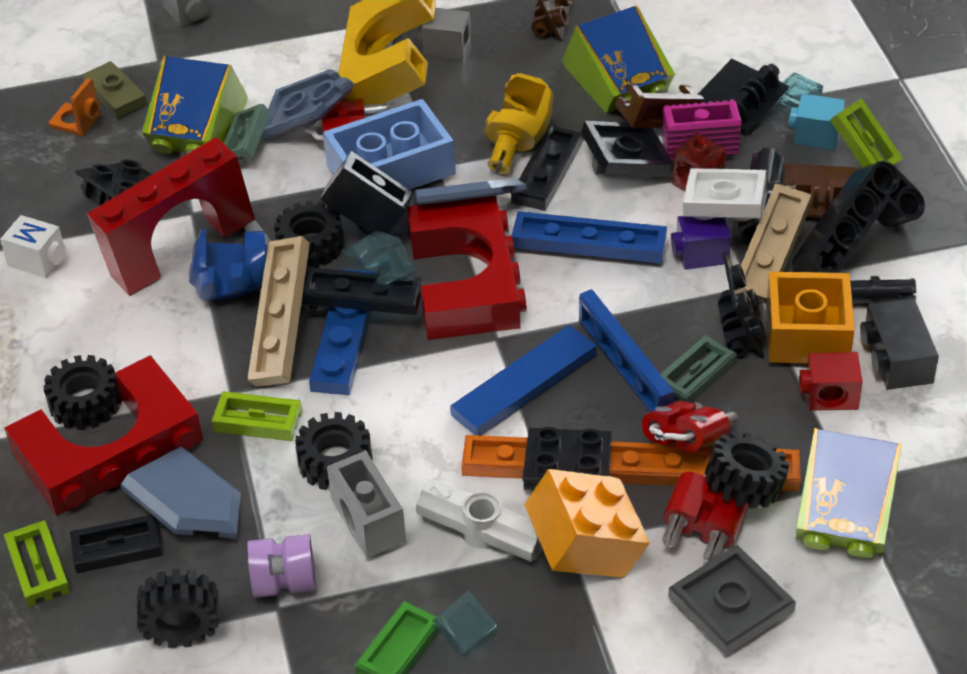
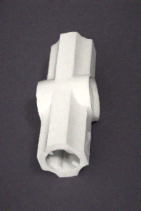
(479, 519)

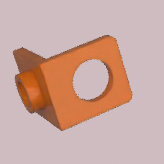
(83, 106)

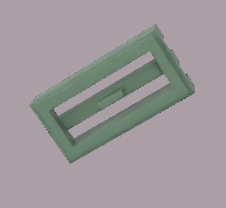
(246, 133)
(703, 372)

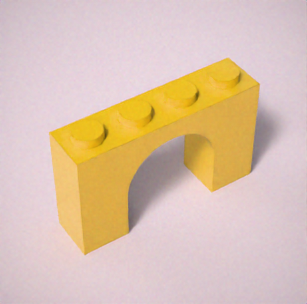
(389, 72)

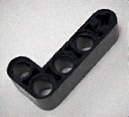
(868, 195)

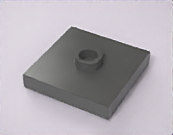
(731, 599)

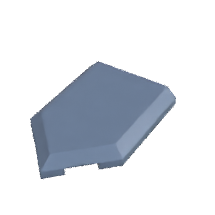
(305, 102)
(467, 191)
(185, 494)

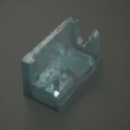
(384, 252)

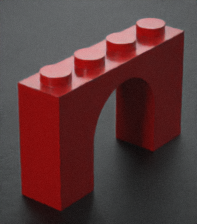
(129, 219)
(480, 302)
(75, 473)

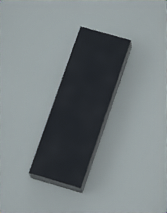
(547, 167)
(361, 291)

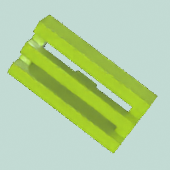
(862, 141)
(255, 421)
(45, 588)

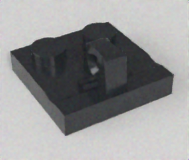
(626, 150)

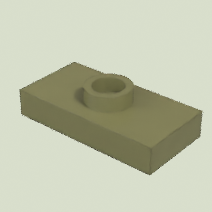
(115, 89)

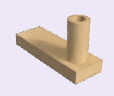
(775, 236)

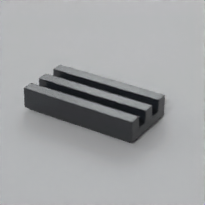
(116, 549)

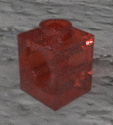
(698, 154)

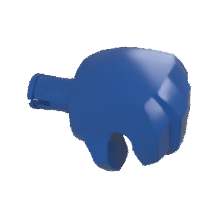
(228, 269)

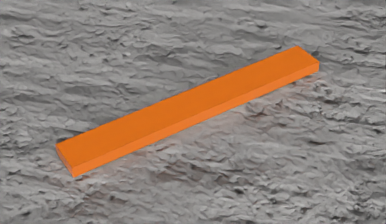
(628, 461)

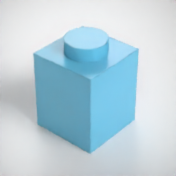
(813, 121)

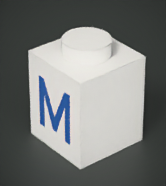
(33, 246)

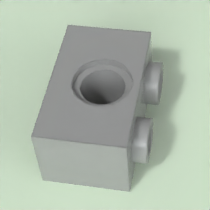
(366, 504)

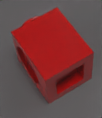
(832, 381)

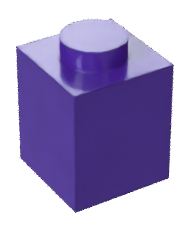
(701, 241)

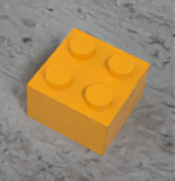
(808, 315)
(586, 524)

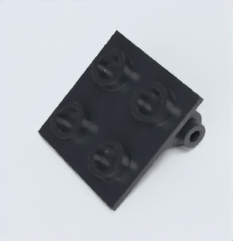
(751, 89)
(110, 180)
(738, 313)
(565, 450)

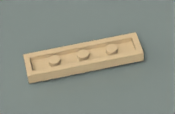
(278, 312)

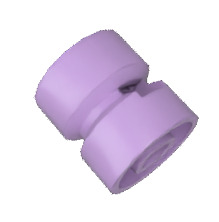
(297, 565)

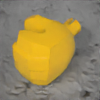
(521, 122)

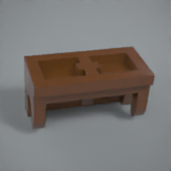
(646, 109)

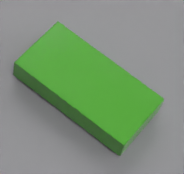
(399, 642)

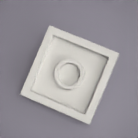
(724, 194)

